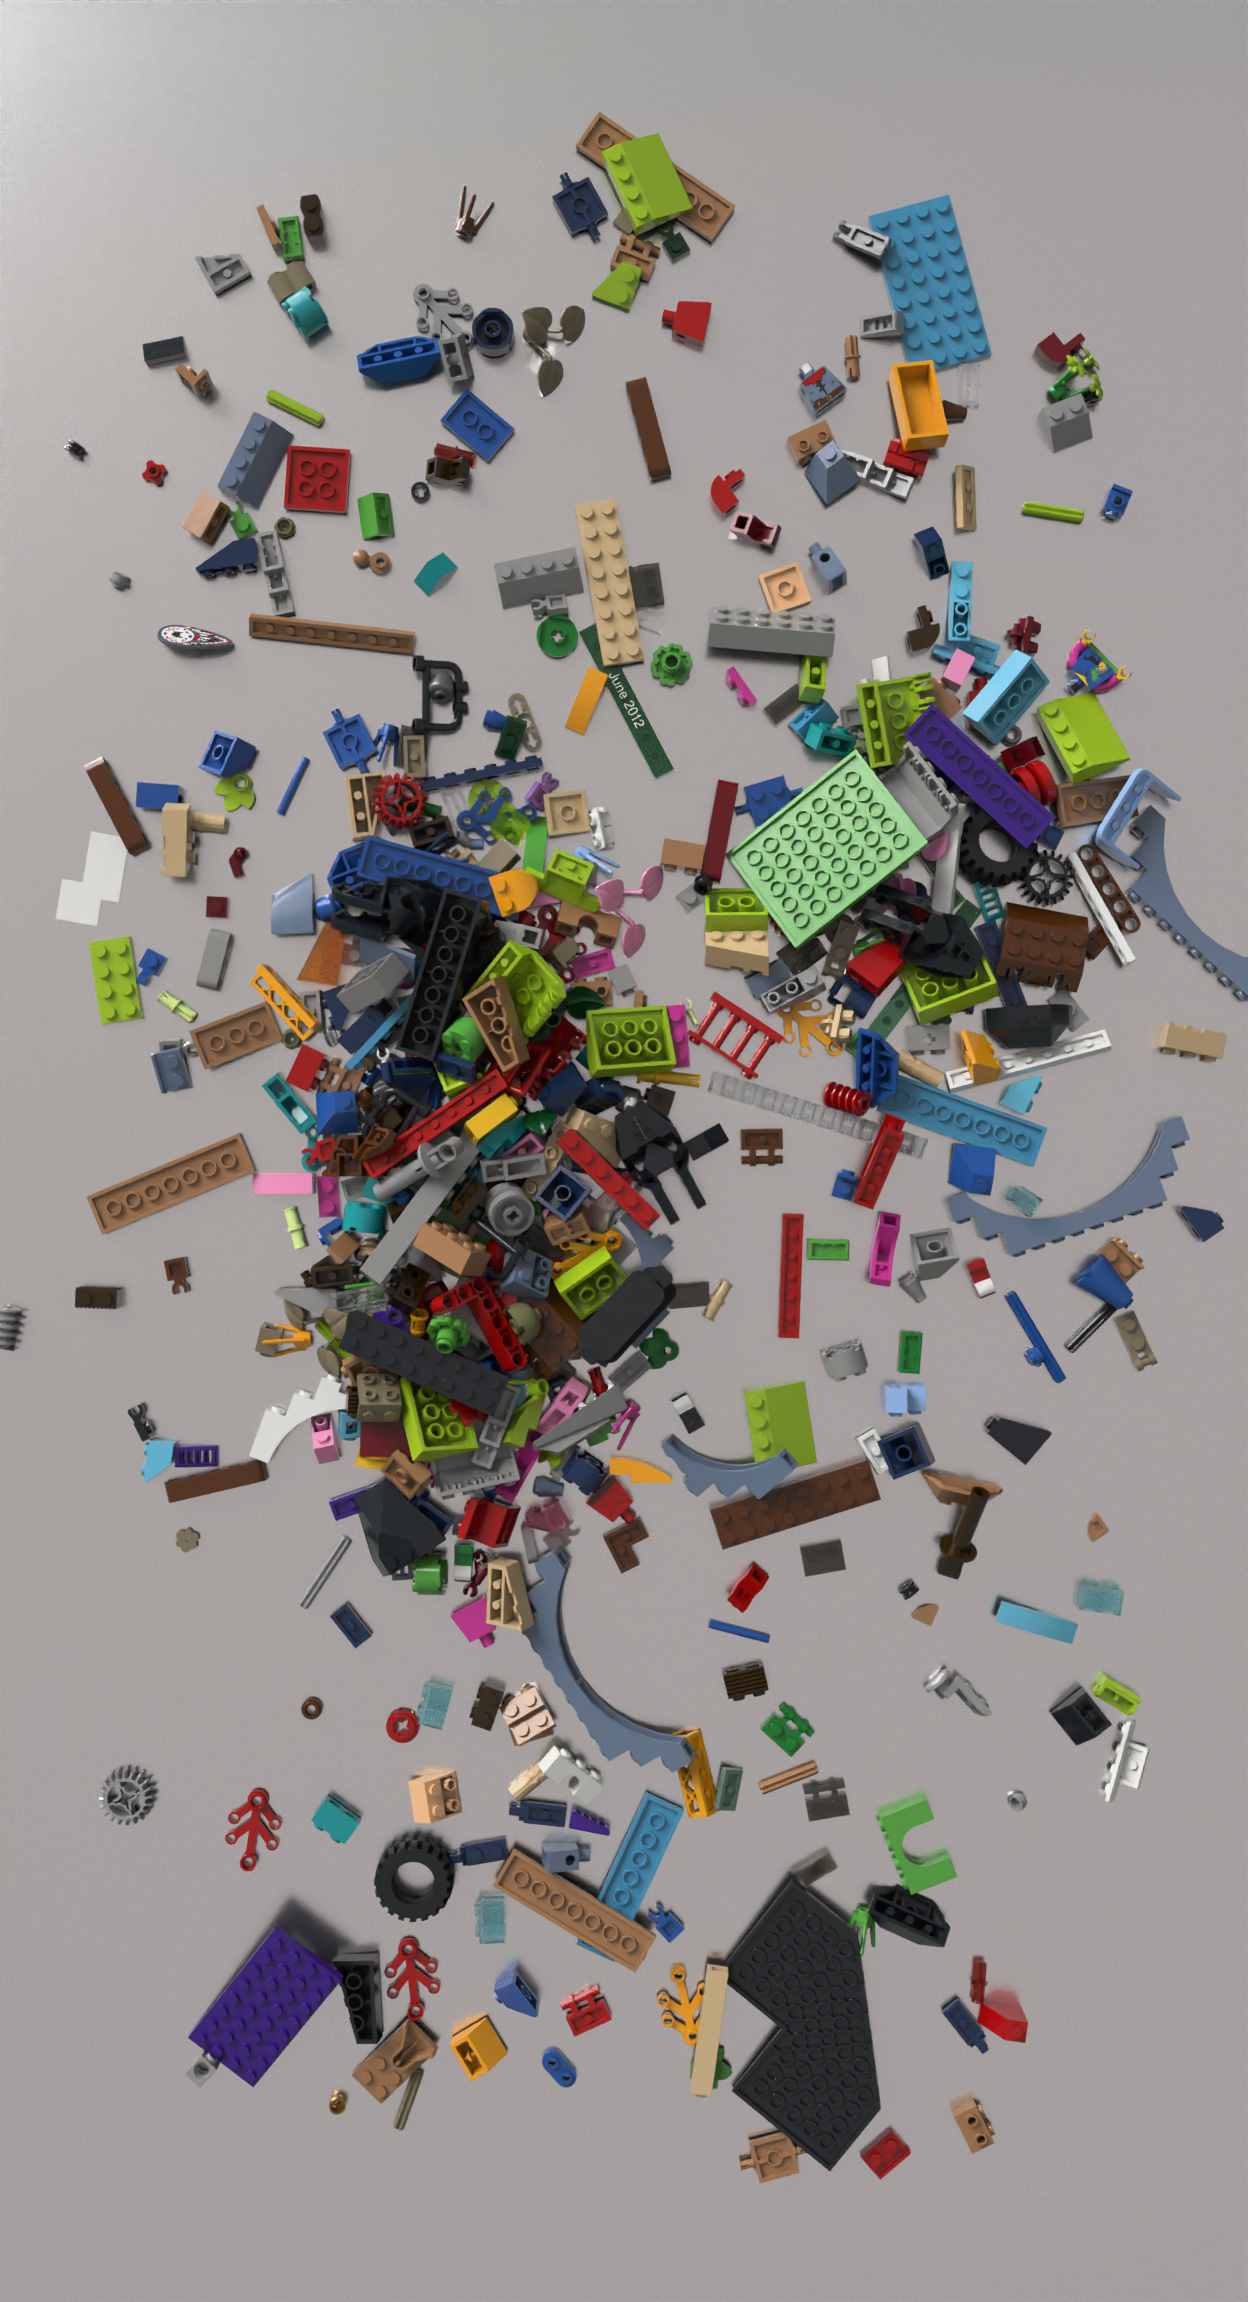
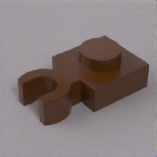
(176, 1270)

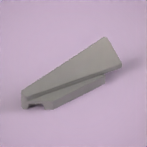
(582, 1423)

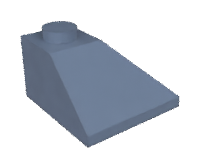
(831, 472)

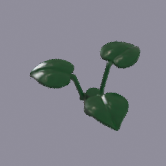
(579, 1001)
(539, 1121)

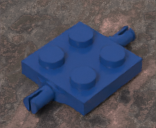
(350, 741)
(766, 799)

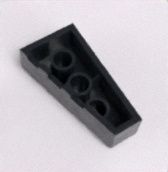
(362, 1994)

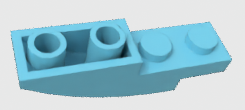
(960, 601)

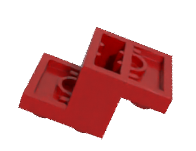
(488, 1522)

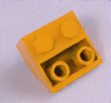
(478, 2048)

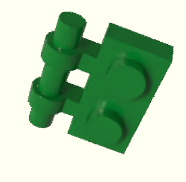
(782, 1734)

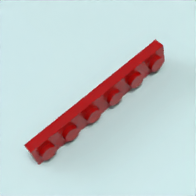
(608, 1179)
(790, 1275)

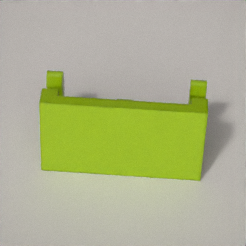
(1117, 1695)

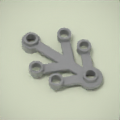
(441, 312)

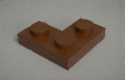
(620, 1542)

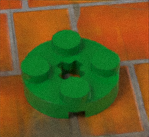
(567, 630)

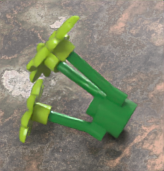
(1061, 387)

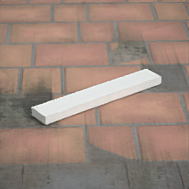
(947, 866)
(1100, 909)

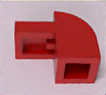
(721, 494)
(747, 1588)

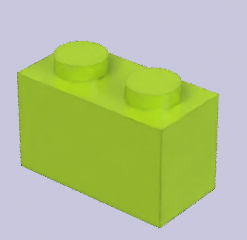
(812, 678)

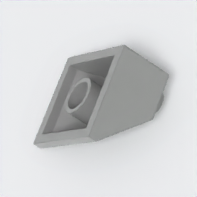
(934, 1253)

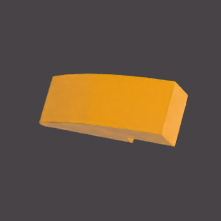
(586, 701)
(639, 1470)

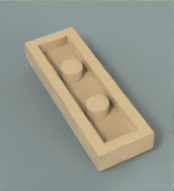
(965, 497)

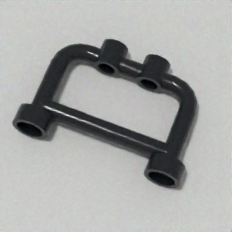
(423, 724)
(380, 1102)
(516, 1249)

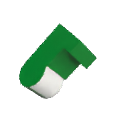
(463, 1561)

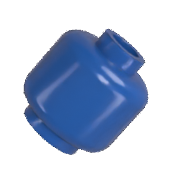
(325, 907)

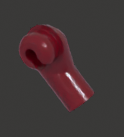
(236, 860)

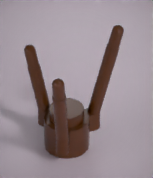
(466, 225)

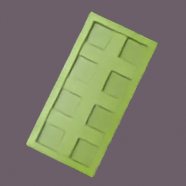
(115, 980)

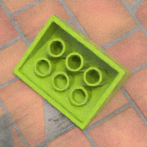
(646, 182)
(1081, 736)
(943, 996)
(629, 1041)
(780, 1420)
(430, 1426)

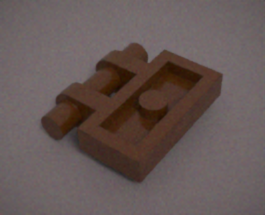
(762, 1140)

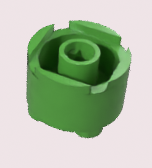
(464, 1040)
(430, 1574)

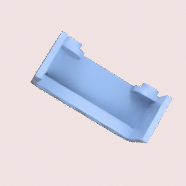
(1124, 808)

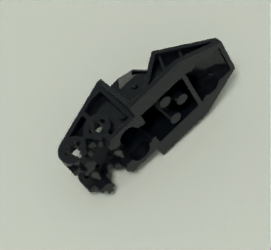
(408, 901)
(940, 949)
(651, 1146)

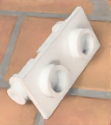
(598, 819)

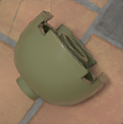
(523, 1321)

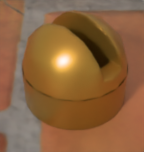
(340, 2105)

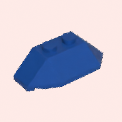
(399, 359)
(346, 867)
(876, 1066)

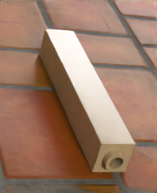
(709, 2030)

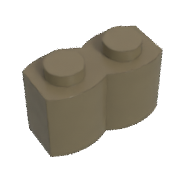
(290, 281)

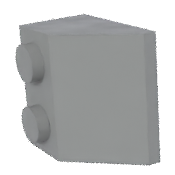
(1066, 422)

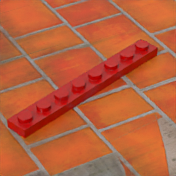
(437, 1123)

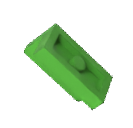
(375, 515)

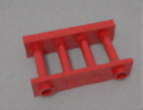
(753, 1026)
(879, 1161)

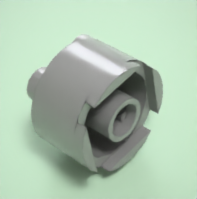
(845, 1360)

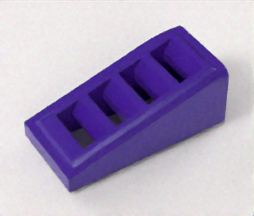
(196, 1448)
(586, 1823)

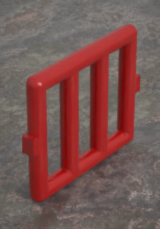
(536, 1071)

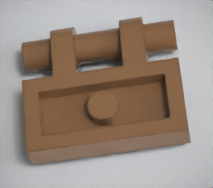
(642, 260)
(346, 1081)

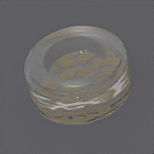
(330, 1036)

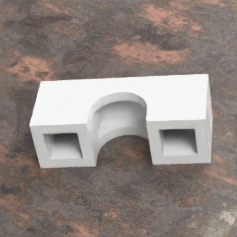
(559, 1764)

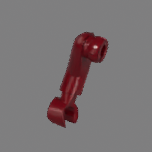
(480, 1573)

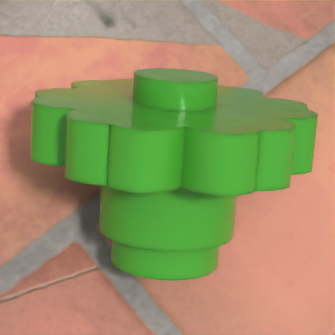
(671, 664)
(448, 1333)

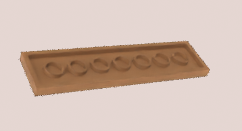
(709, 208)
(171, 1183)
(574, 1910)

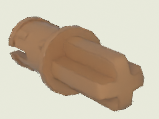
(852, 357)

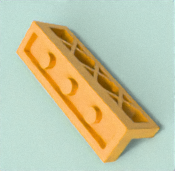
(288, 999)
(700, 1777)

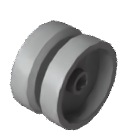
(508, 1209)

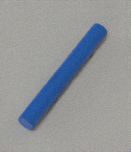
(292, 786)
(739, 1631)

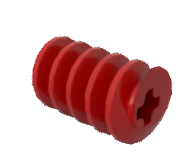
(847, 1099)

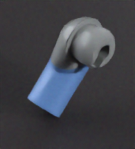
(469, 843)

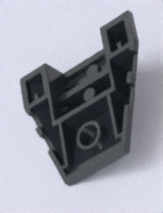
(395, 1528)

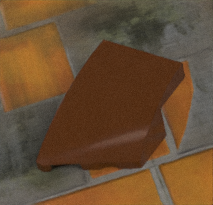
(341, 1158)

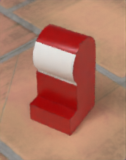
(980, 1277)

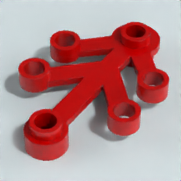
(554, 938)
(253, 1826)
(411, 1975)

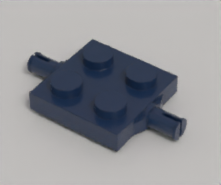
(580, 205)

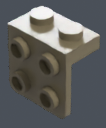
(378, 1398)

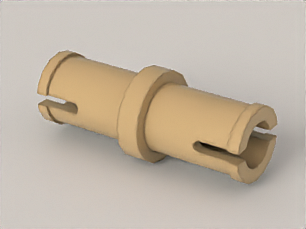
(717, 1300)

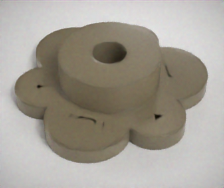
(185, 1545)

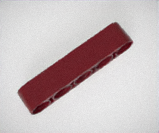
(719, 829)

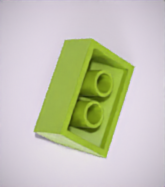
(734, 910)
(590, 1282)

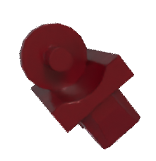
(1022, 634)

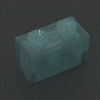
(1023, 1200)
(1100, 1598)
(435, 1704)
(491, 1920)

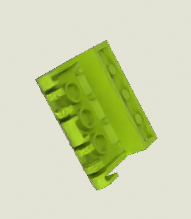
(888, 712)
(531, 982)

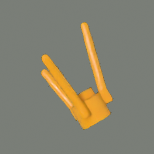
(301, 1339)

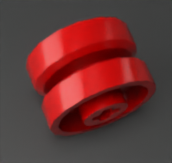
(1037, 781)

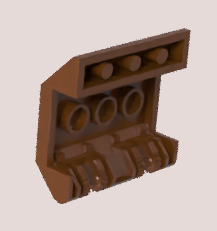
(1043, 945)
(558, 1333)

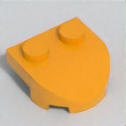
(514, 890)

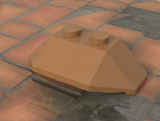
(954, 1488)

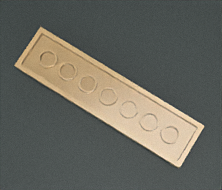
(609, 582)

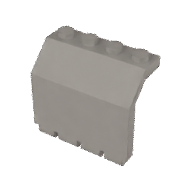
(920, 792)
(458, 1475)

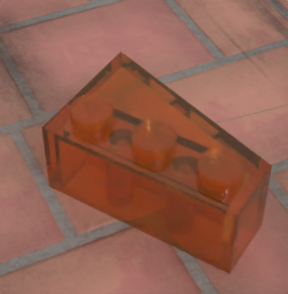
(326, 958)

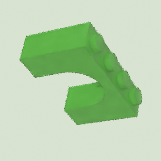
(917, 1874)

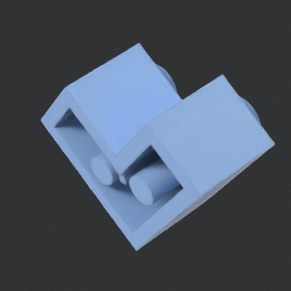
(904, 1398)

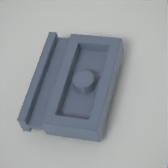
(171, 1070)

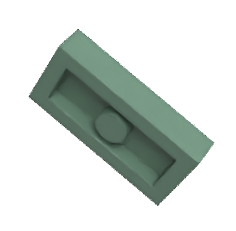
(728, 1789)

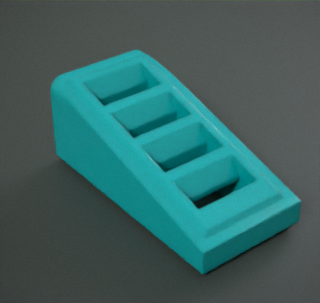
(978, 894)

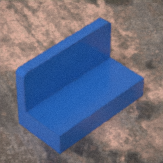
(156, 795)

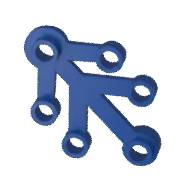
(490, 814)

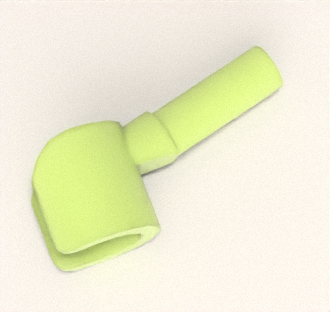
(690, 1012)

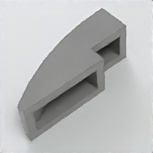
(512, 1167)

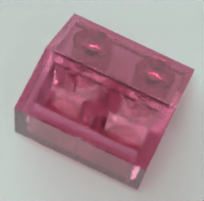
(549, 1517)

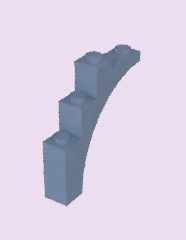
(652, 1253)
(728, 1478)

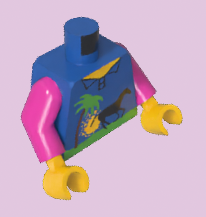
(1092, 669)

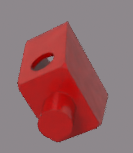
(689, 321)

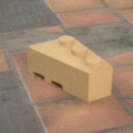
(359, 799)

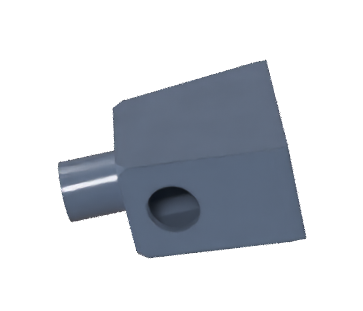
(555, 1856)

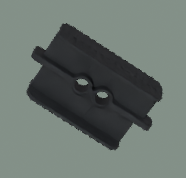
(626, 1314)

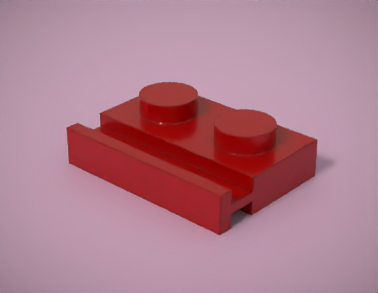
(885, 2153)

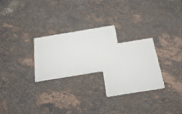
(101, 881)

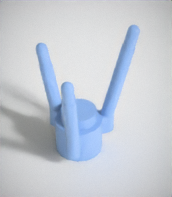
(587, 855)

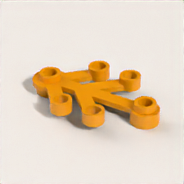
(806, 1025)
(586, 1249)
(685, 2009)

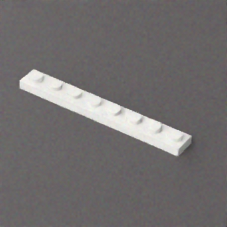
(1036, 1059)

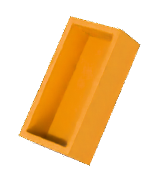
(918, 405)

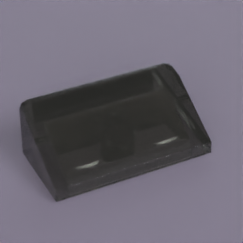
(814, 1868)

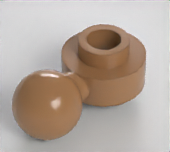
(362, 558)

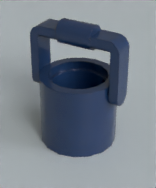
(858, 1000)

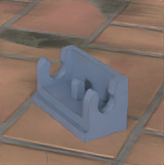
(760, 984)

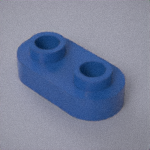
(560, 2068)

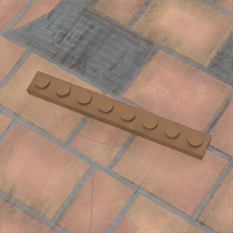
(331, 633)

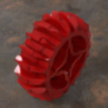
(399, 792)

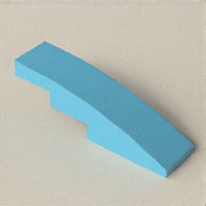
(1036, 1622)

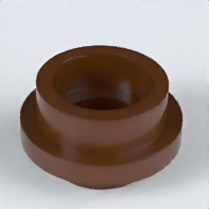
(308, 1714)

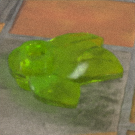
(510, 827)

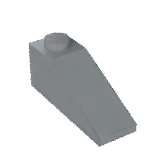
(308, 1298)

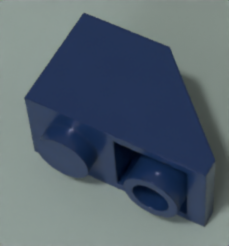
(932, 552)
(338, 1011)

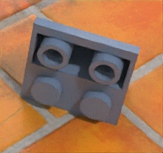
(529, 1276)

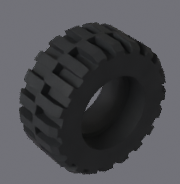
(980, 865)
(402, 1903)

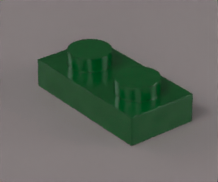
(510, 737)

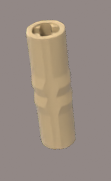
(209, 822)
(919, 1069)
(527, 1782)

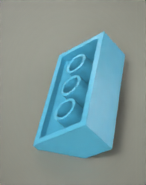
(1006, 696)

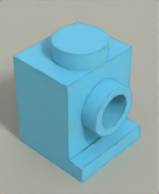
(351, 1432)

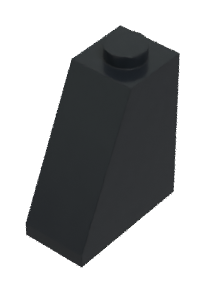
(1017, 1437)

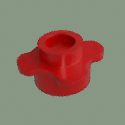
(157, 477)

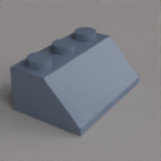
(373, 951)

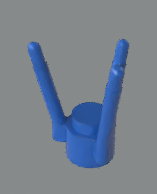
(388, 735)

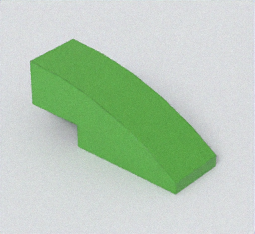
(536, 845)

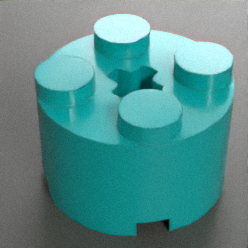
(305, 312)
(364, 1219)

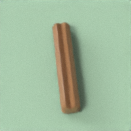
(788, 1778)

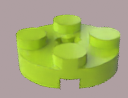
(492, 787)

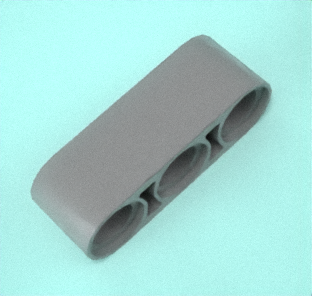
(214, 959)

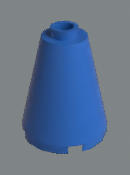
(1105, 1283)

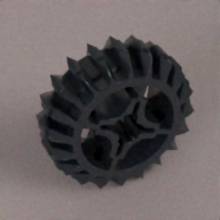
(1063, 877)

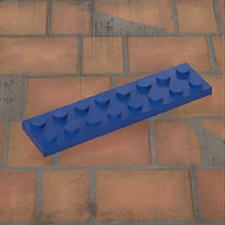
(390, 859)

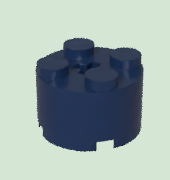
(482, 327)
(584, 1471)

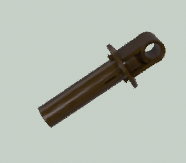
(958, 1547)

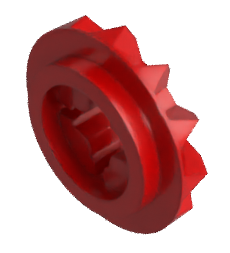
(392, 1726)

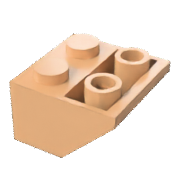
(434, 1797)

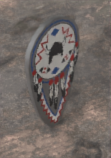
(191, 638)

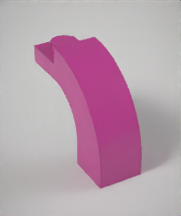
(883, 1249)
(524, 1460)

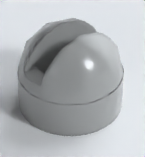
(1021, 1804)

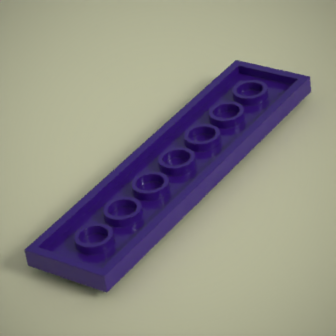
(979, 776)

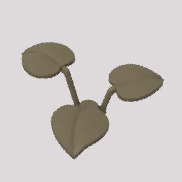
(537, 322)
(338, 1323)

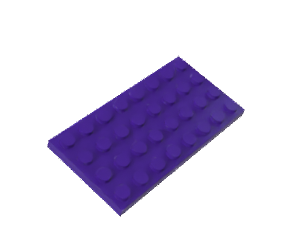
(265, 2006)

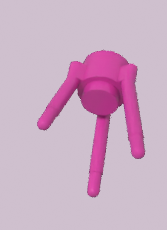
(632, 1412)

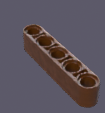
(648, 428)
(116, 805)
(1116, 895)
(215, 1481)

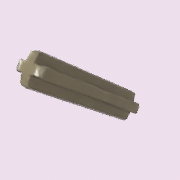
(408, 2100)

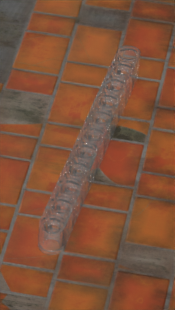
(808, 1112)

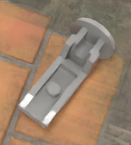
(946, 1688)

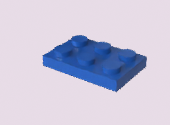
(477, 425)

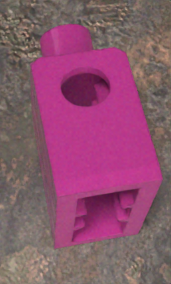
(472, 1621)

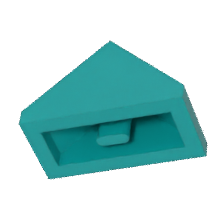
(435, 573)

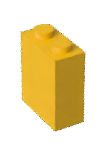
(490, 1118)

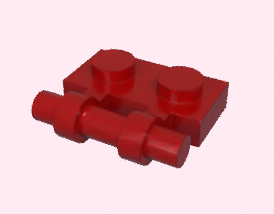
(587, 2017)

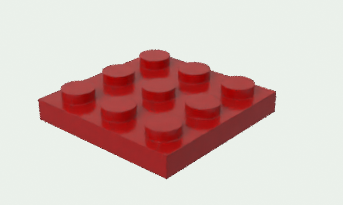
(317, 479)

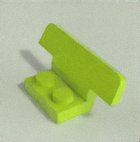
(567, 879)

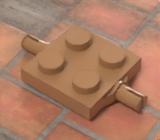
(773, 2157)

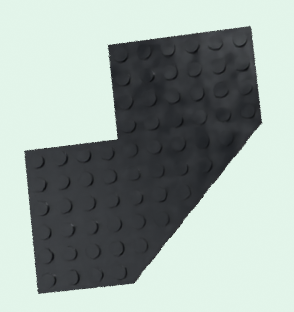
(820, 2067)

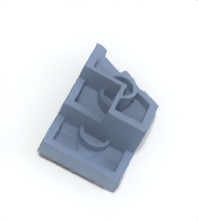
(293, 908)

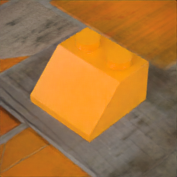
(979, 1058)

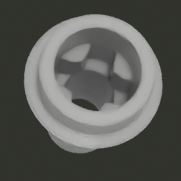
(911, 1285)

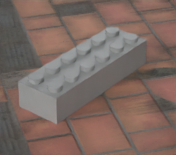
(771, 631)

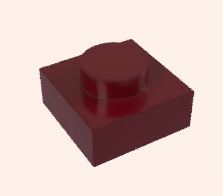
(217, 907)

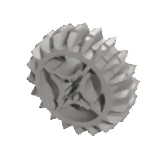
(122, 1780)

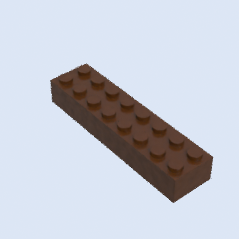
(795, 1503)

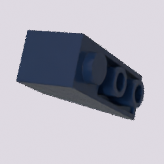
(235, 556)
(366, 1025)

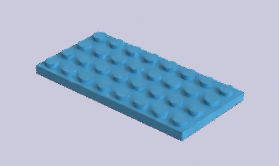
(931, 284)

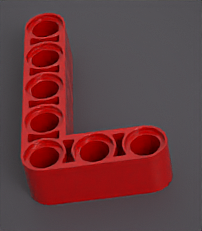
(489, 1318)

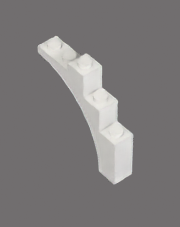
(277, 1424)

